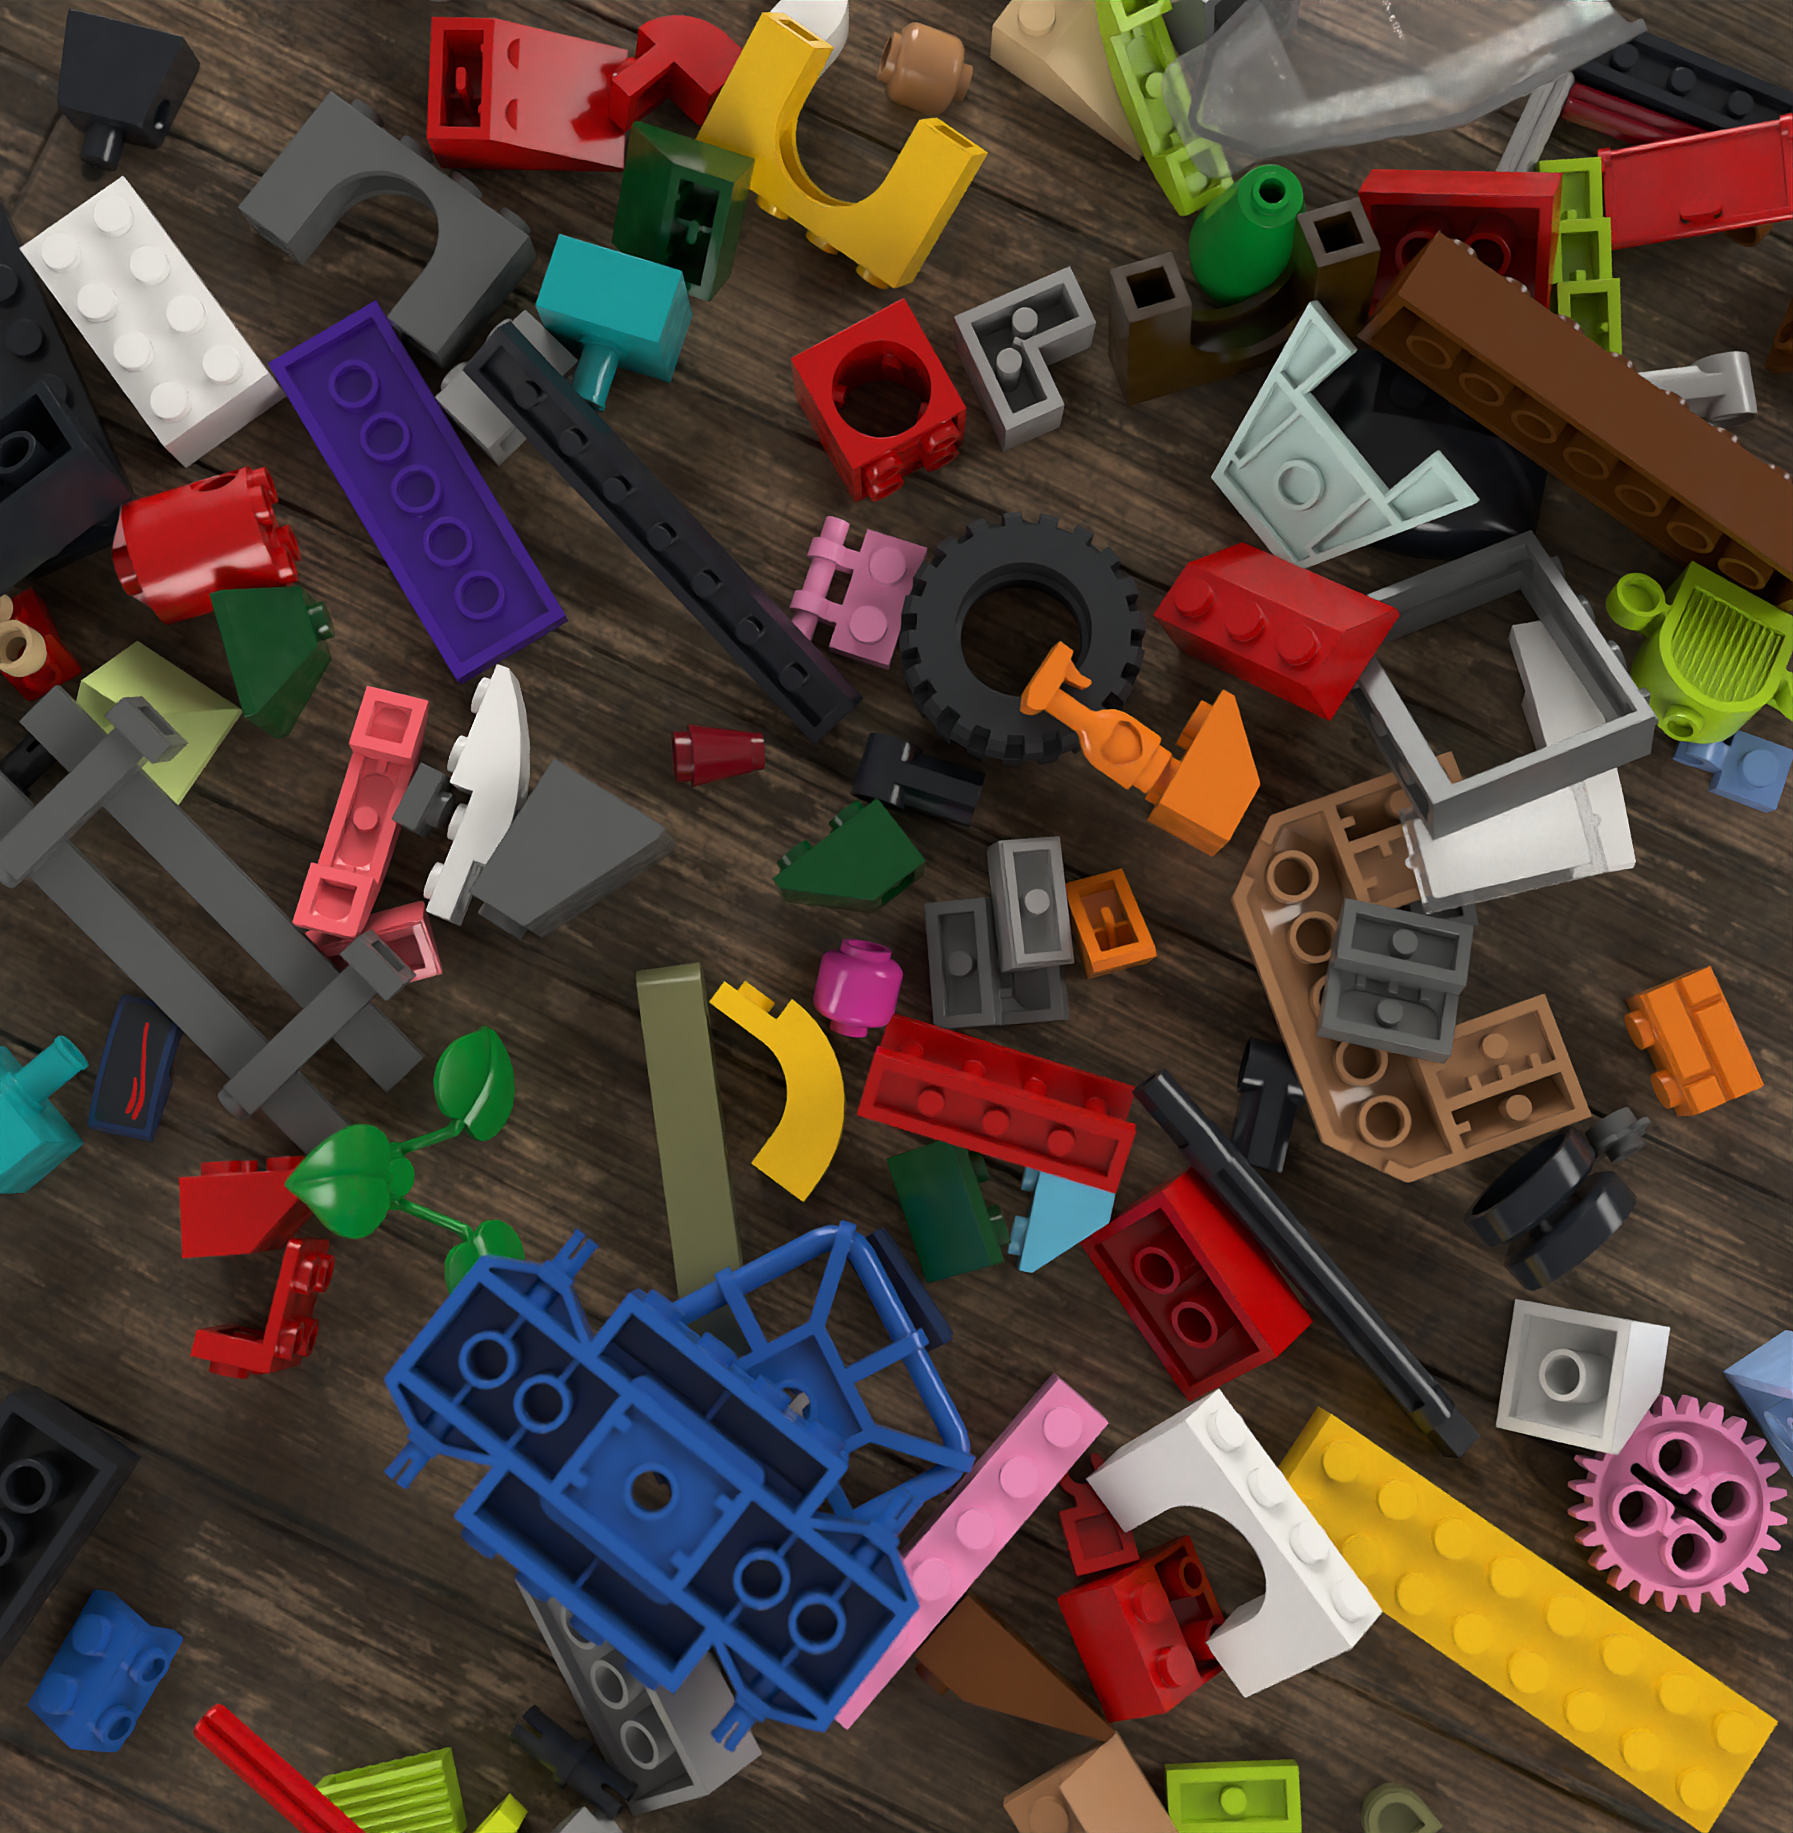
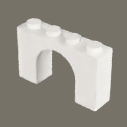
(1215, 1463)

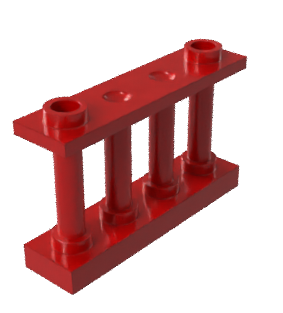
(1000, 1102)

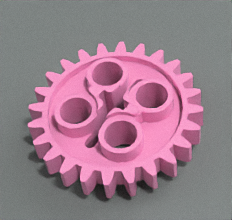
(1643, 1547)

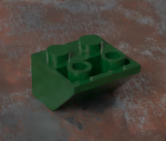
(682, 206)
(855, 866)
(947, 1209)

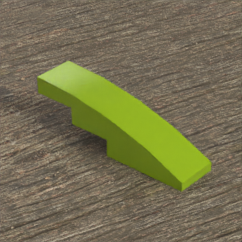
(1583, 261)

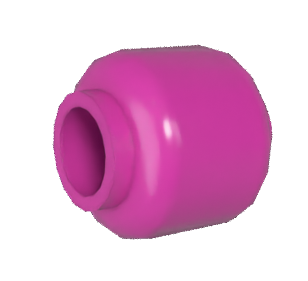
(857, 987)

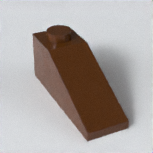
(999, 1670)

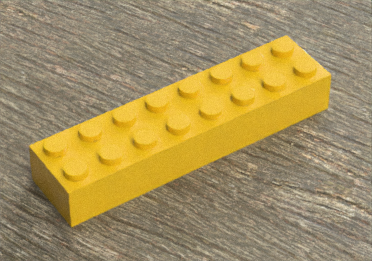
(1527, 1626)

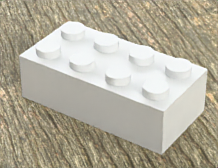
(153, 322)

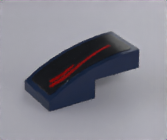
(135, 1070)

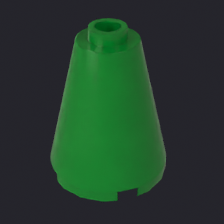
(1246, 234)

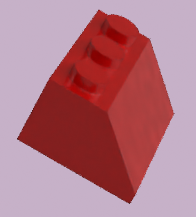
(1500, 215)
(1275, 625)
(1196, 1284)

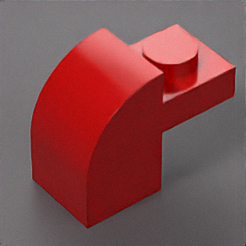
(672, 60)

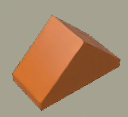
(1108, 924)

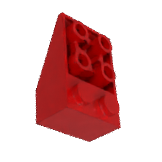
(520, 98)

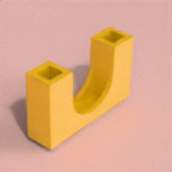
(884, 232)

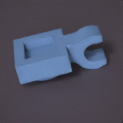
(1742, 768)

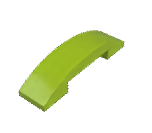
(1137, 57)

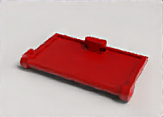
(1694, 177)

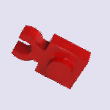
(1090, 1530)

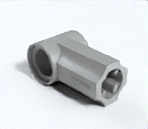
(1714, 388)

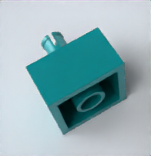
(613, 314)
(31, 1128)

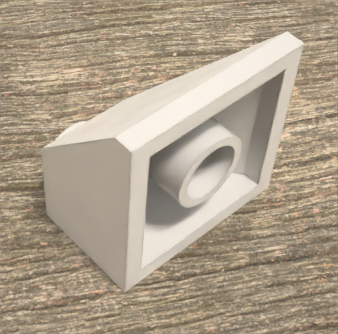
(1579, 1375)

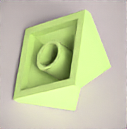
(180, 699)

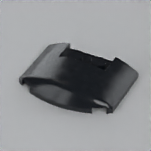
(1402, 423)

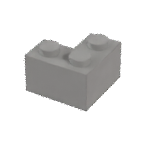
(1010, 346)

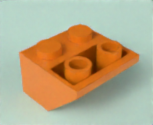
(1211, 783)

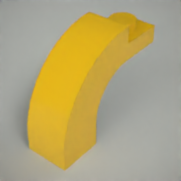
(816, 1100)

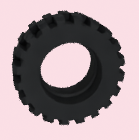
(1017, 557)

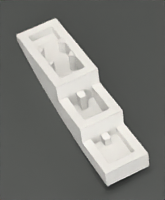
(1559, 709)

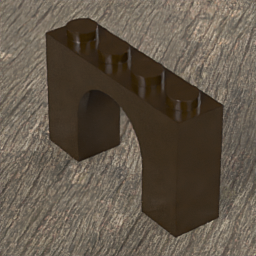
(1168, 347)

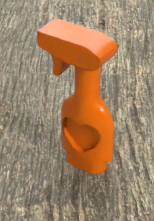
(1109, 737)

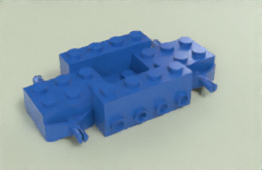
(734, 1557)

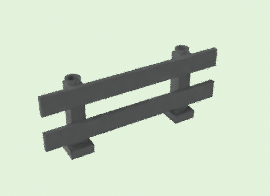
(334, 1002)

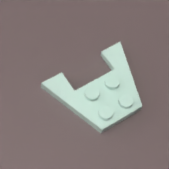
(1303, 477)

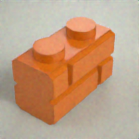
(1691, 1043)

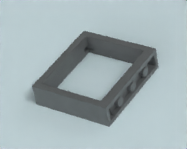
(1570, 621)

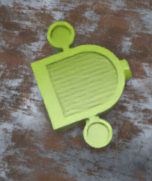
(1705, 652)

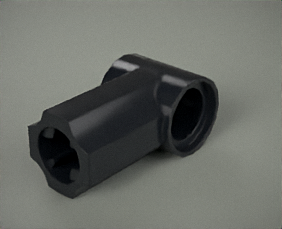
(907, 778)
(1265, 1104)

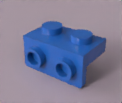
(103, 1675)

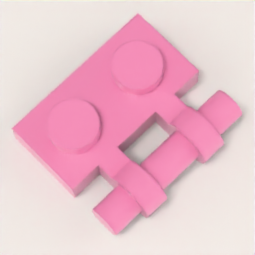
(871, 612)

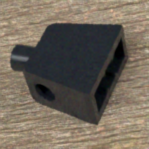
(121, 84)

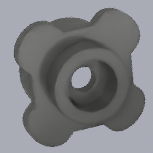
(1617, 1135)

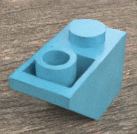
(1056, 1219)

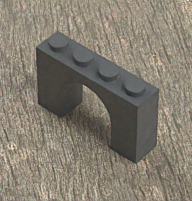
(349, 158)

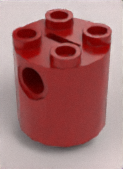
(203, 541)

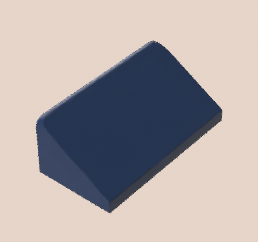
(910, 1290)

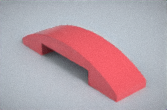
(362, 832)

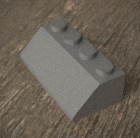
(643, 1732)

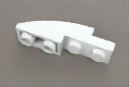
(496, 773)

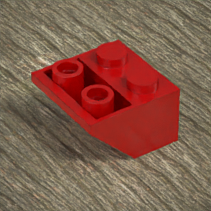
(239, 1208)
(1145, 1630)

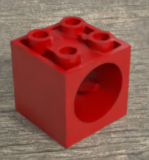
(880, 349)

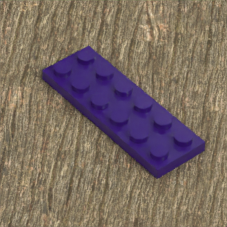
(418, 492)

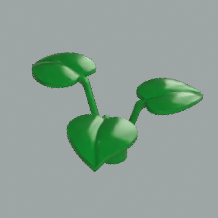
(361, 1175)

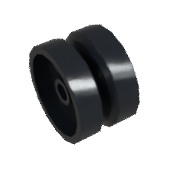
(1550, 1209)

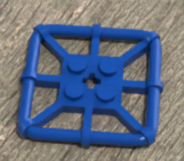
(811, 1364)

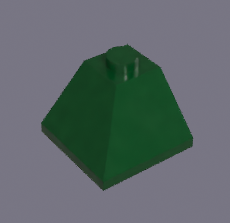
(274, 651)

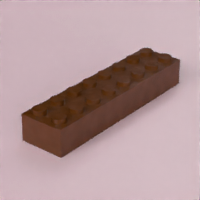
(1588, 417)

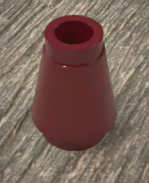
(715, 754)

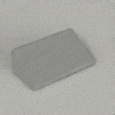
(1030, 904)

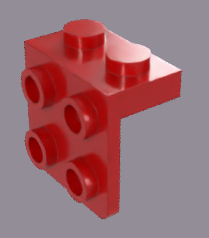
(290, 1328)

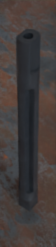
(1306, 1264)

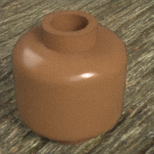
(924, 69)

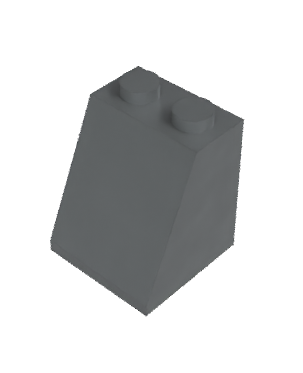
(565, 854)

